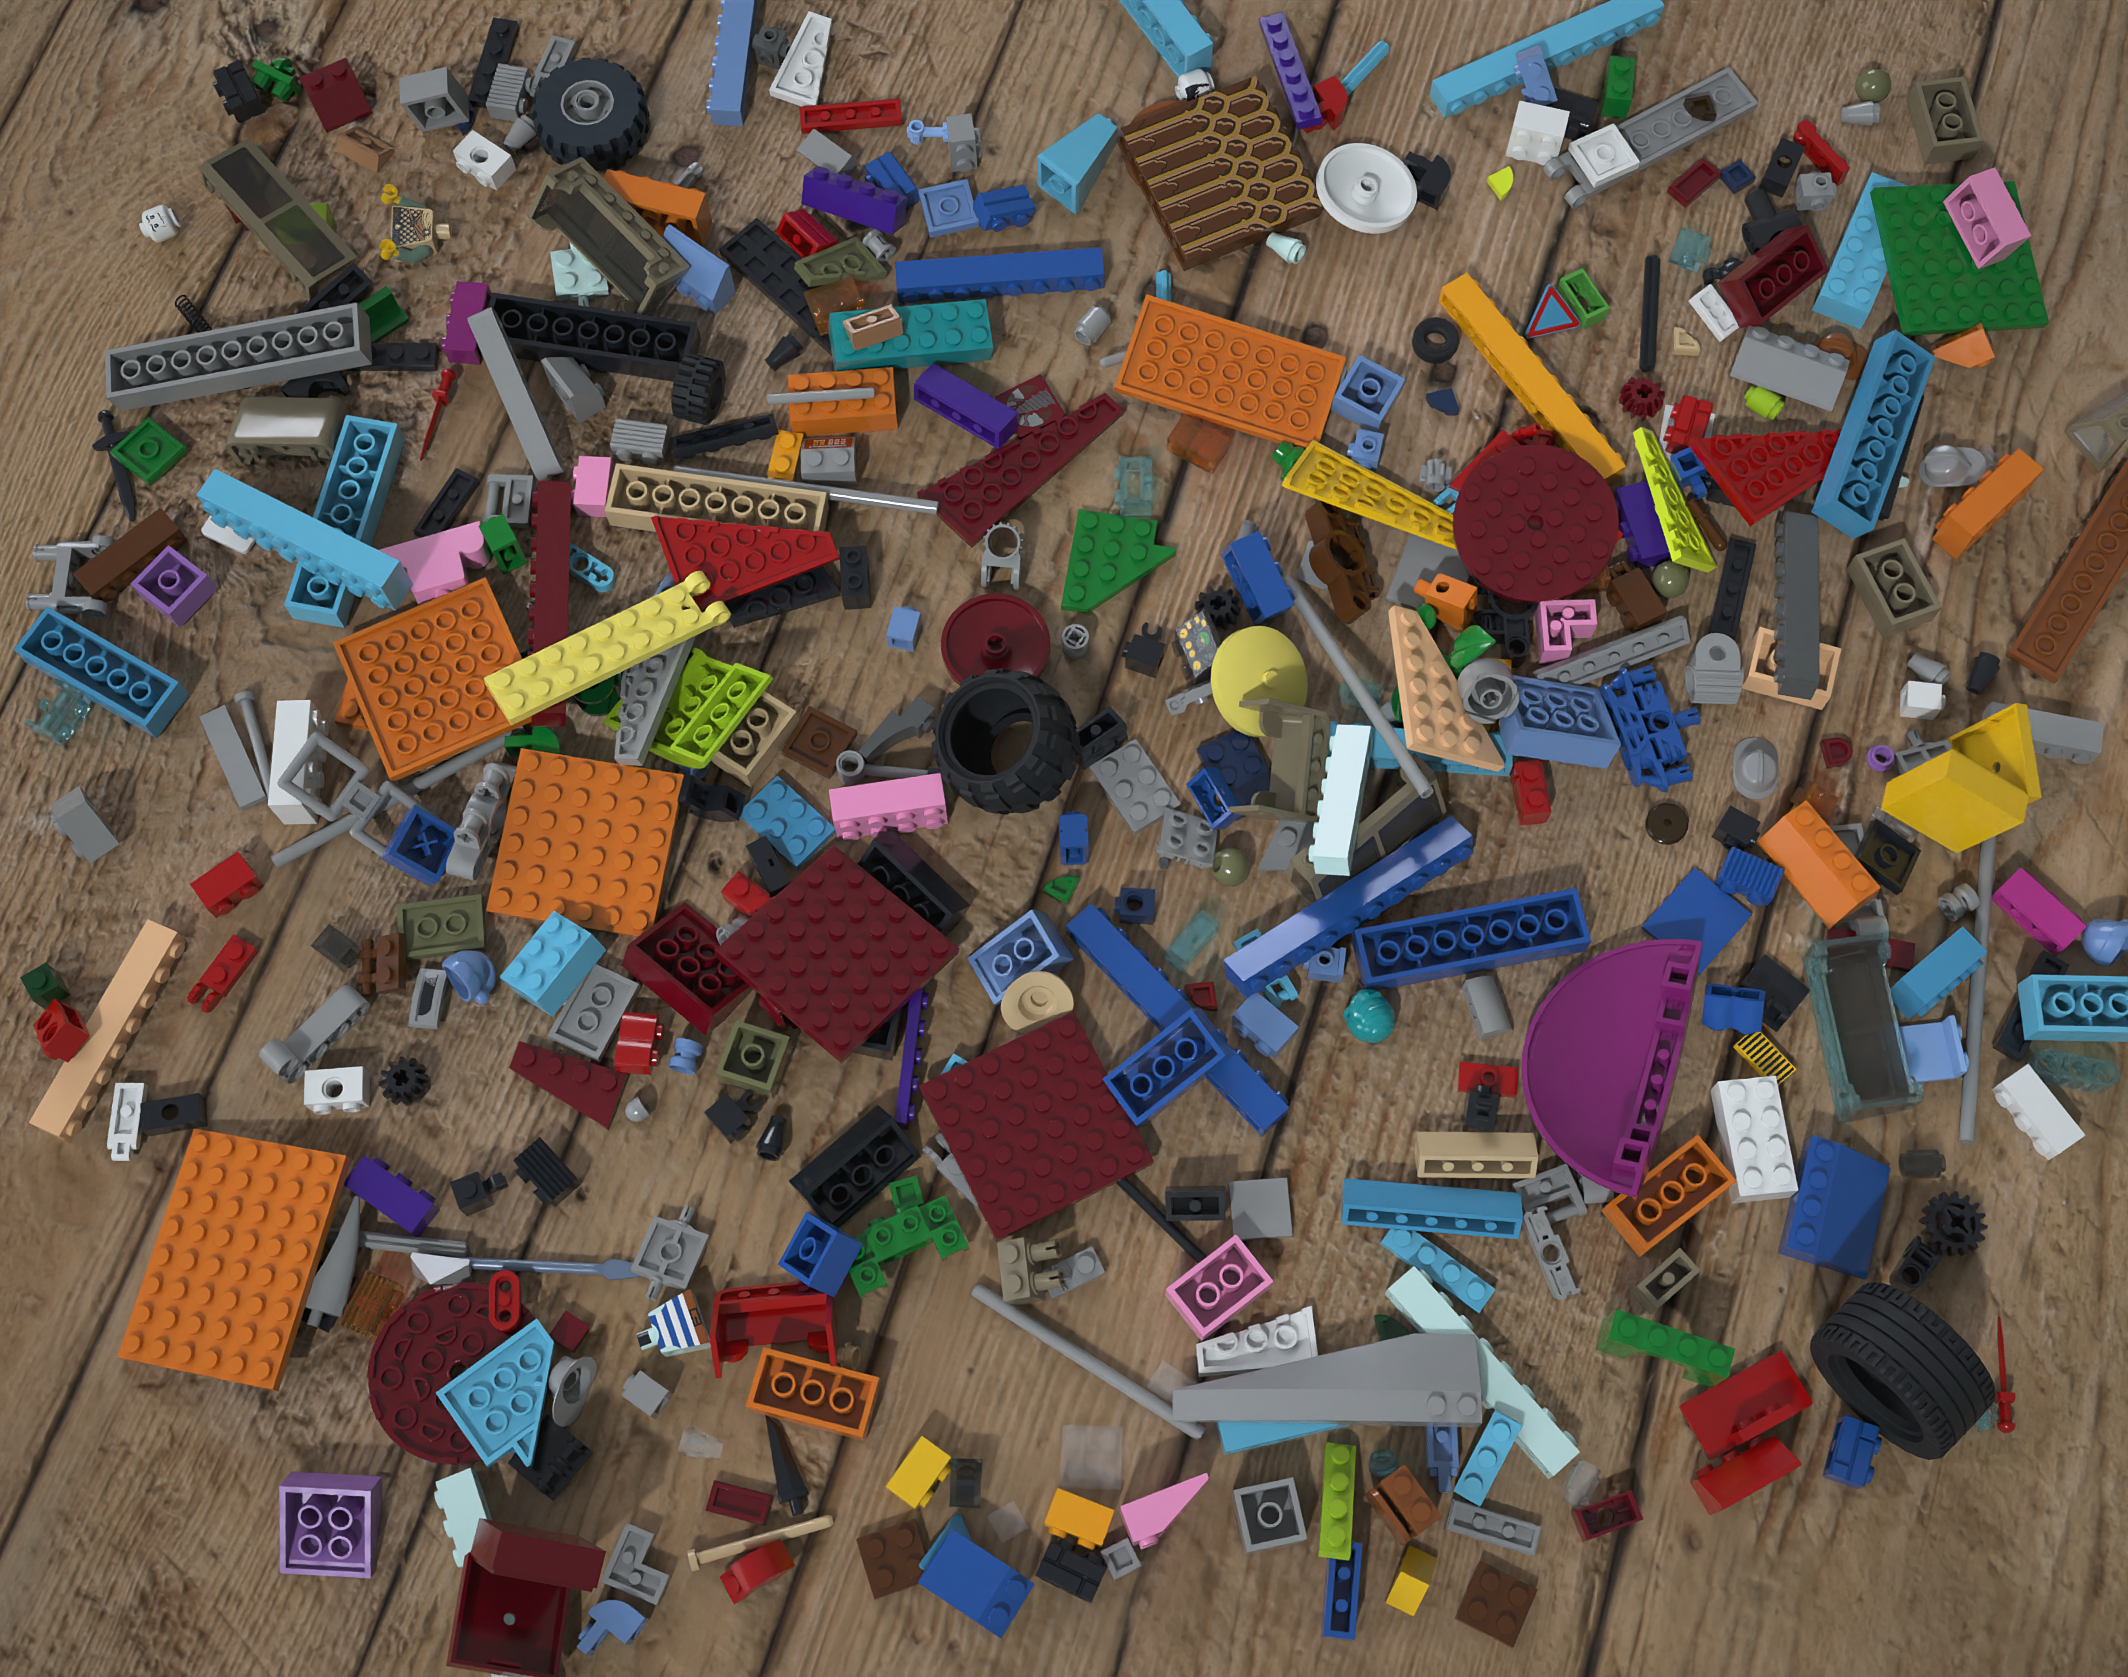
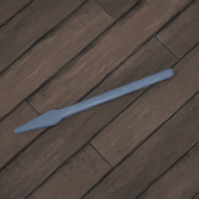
(611, 1269)

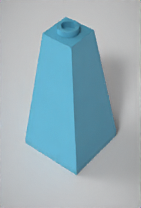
(1075, 161)

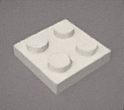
(1604, 155)

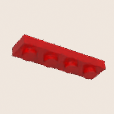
(851, 116)

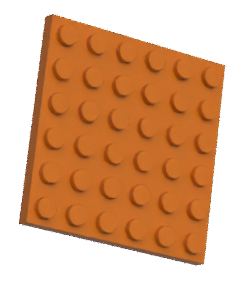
(425, 678)
(585, 843)

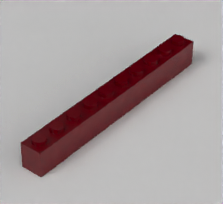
(551, 579)

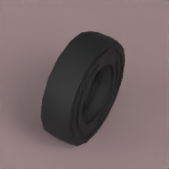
(1430, 354)

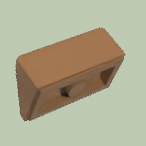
(364, 149)
(873, 327)

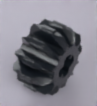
(1224, 600)
(415, 1085)

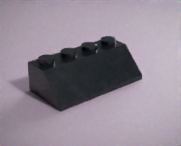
(914, 882)
(855, 1167)

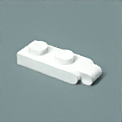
(125, 1120)

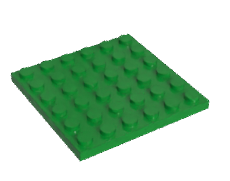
(1935, 275)

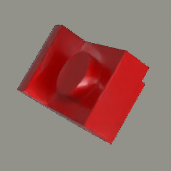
(1332, 101)
(756, 1570)

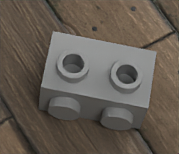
(963, 142)

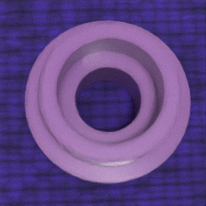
(1884, 752)

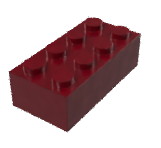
(1773, 276)

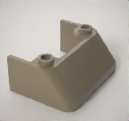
(1297, 761)

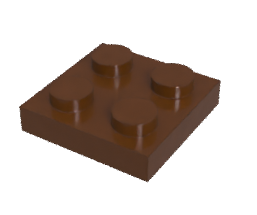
(819, 742)
(892, 1558)
(1496, 1604)

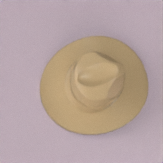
(1035, 1001)

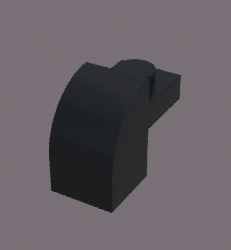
(1433, 178)
(711, 802)

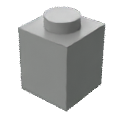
(646, 1394)

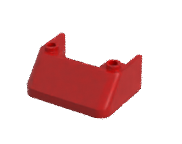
(771, 1316)

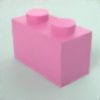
(592, 486)

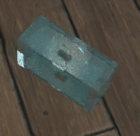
(1191, 941)

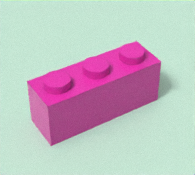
(2038, 911)

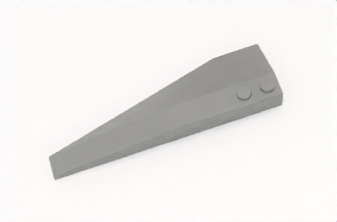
(1382, 1383)

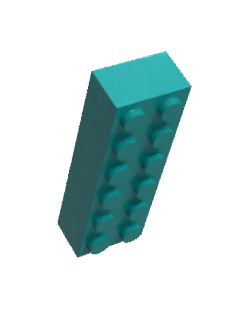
(930, 335)

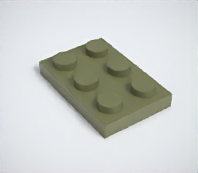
(443, 926)

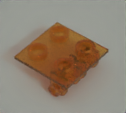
(832, 298)

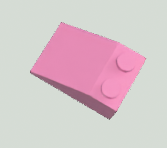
(1153, 1514)

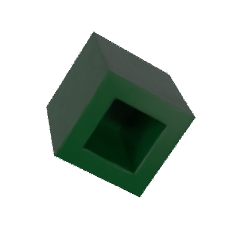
(44, 985)

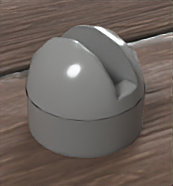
(636, 1110)

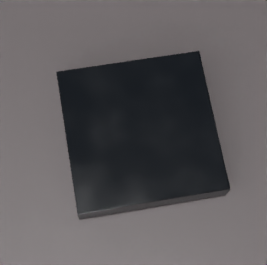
(1887, 856)

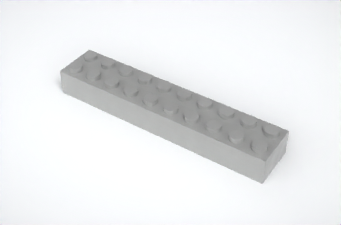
(238, 357)

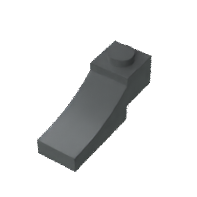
(894, 729)

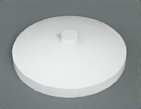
(1366, 188)

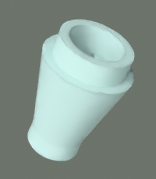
(1286, 247)

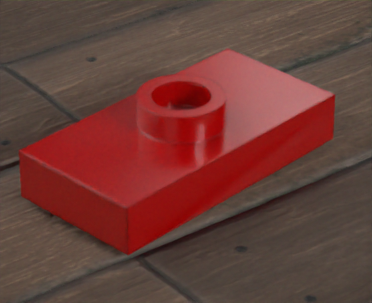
(1501, 1078)

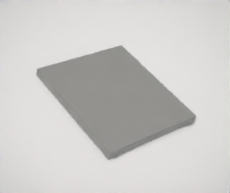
(1423, 560)

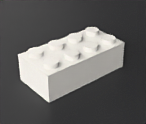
(293, 727)
(1754, 1139)

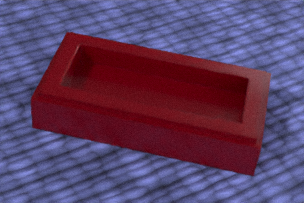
(1694, 182)
(739, 1503)

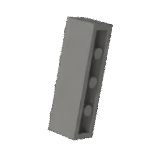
(2060, 735)

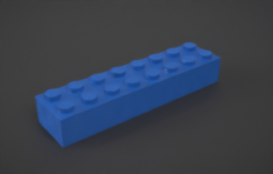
(1470, 940)

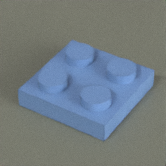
(948, 208)

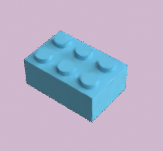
(553, 963)

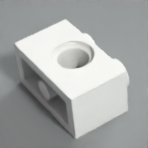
(484, 160)
(321, 1083)

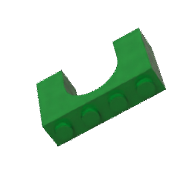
(1703, 1359)

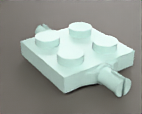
(576, 277)

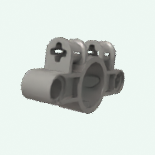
(482, 821)

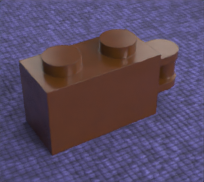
(1634, 598)

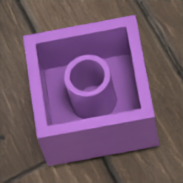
(174, 586)

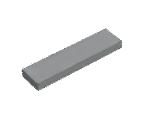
(233, 757)

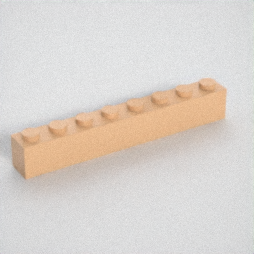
(110, 1028)

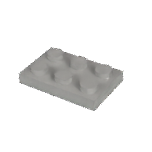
(1134, 786)
(594, 1012)

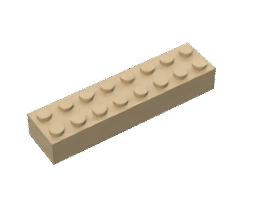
(649, 492)

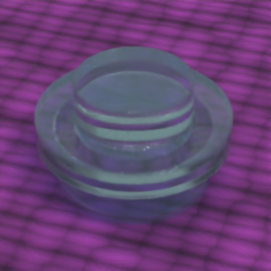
(1383, 1463)

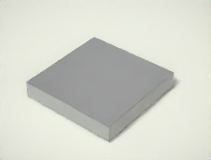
(1260, 1209)

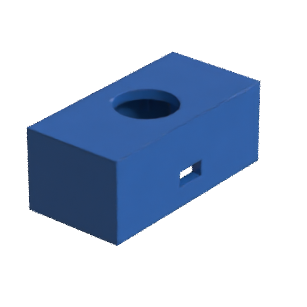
(1203, 788)

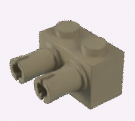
(1022, 1269)

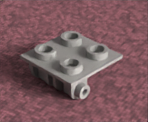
(1187, 839)

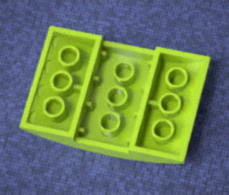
(702, 709)

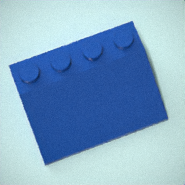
(1835, 1208)

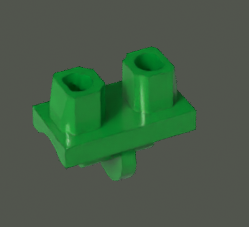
(279, 74)

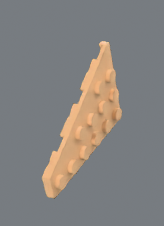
(1430, 700)

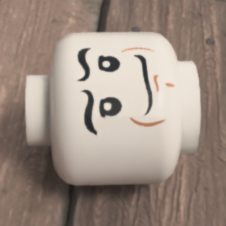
(160, 223)

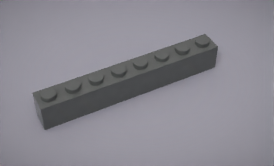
(1797, 605)

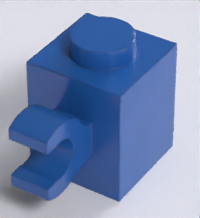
(1689, 472)

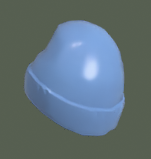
(2105, 940)
(471, 975)

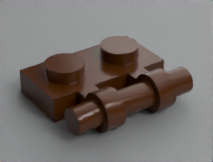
(390, 964)

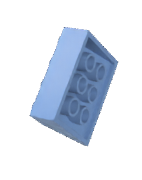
(1560, 724)

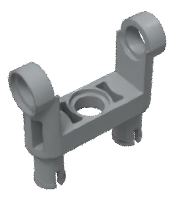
(67, 558)

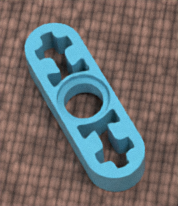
(587, 574)

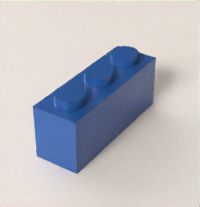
(1341, 1596)

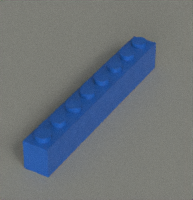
(999, 275)

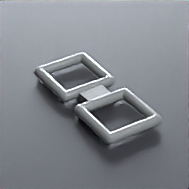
(354, 797)

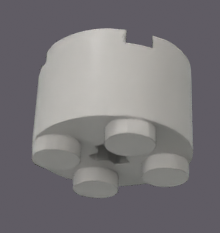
(1487, 690)

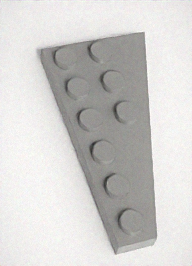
(645, 696)

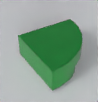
(1062, 888)

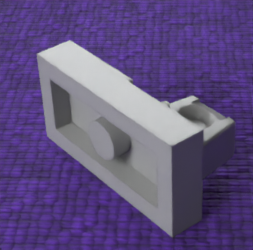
(1078, 1271)

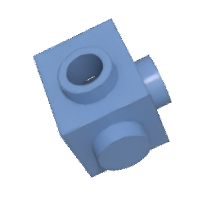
(1366, 449)

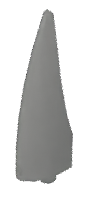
(334, 1278)

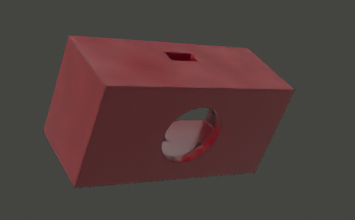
(1624, 1511)

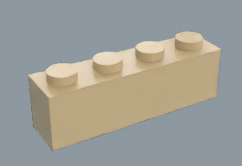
(1476, 1155)

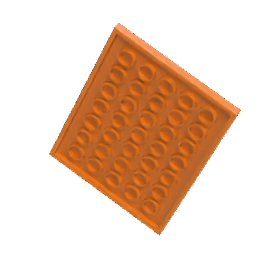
(235, 1259)

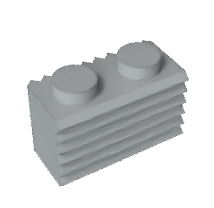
(509, 92)
(640, 441)

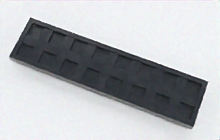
(770, 268)

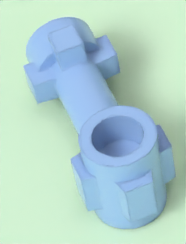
(917, 132)

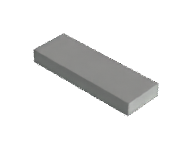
(1493, 1527)

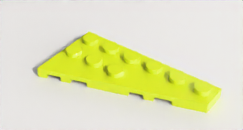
(1678, 524)

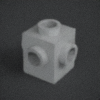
(1814, 191)

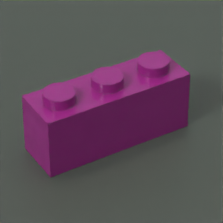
(459, 341)

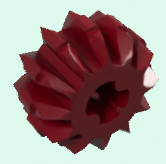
(1641, 397)

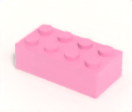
(888, 807)

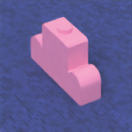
(440, 560)

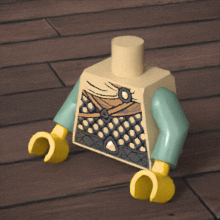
(413, 229)

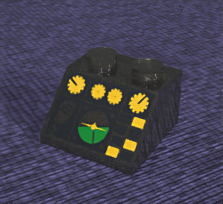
(1196, 645)

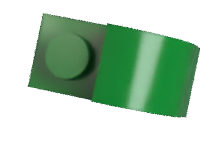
(540, 740)

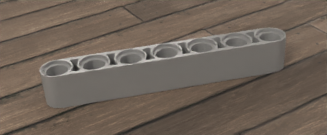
(516, 394)

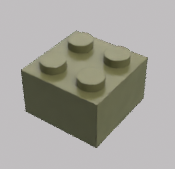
(754, 1059)

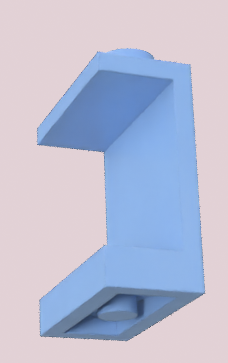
(1934, 1050)

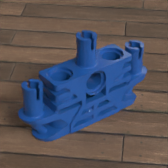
(1644, 744)

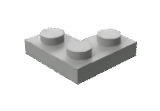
(627, 1570)

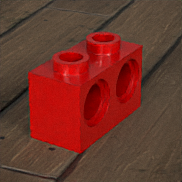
(60, 1031)

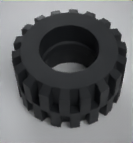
(698, 389)

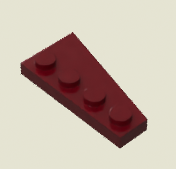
(580, 1084)

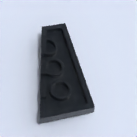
(783, 597)

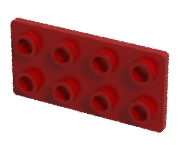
(1745, 1405)

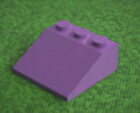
(329, 1524)

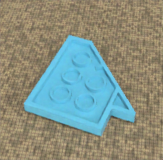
(504, 1396)

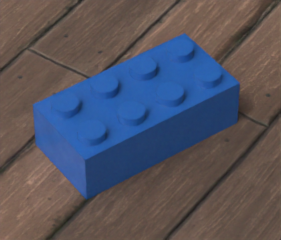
(1168, 1066)

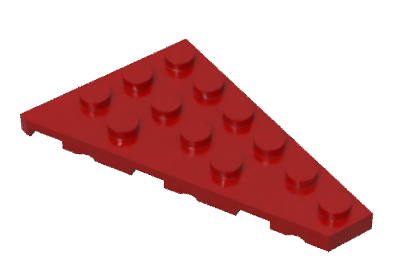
(1765, 469)
(739, 556)

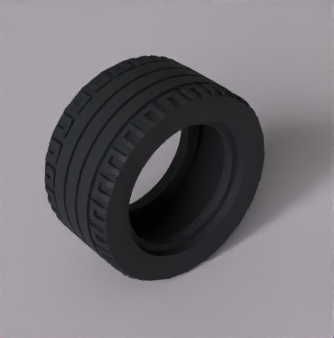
(1903, 1370)

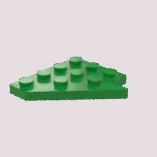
(1108, 557)

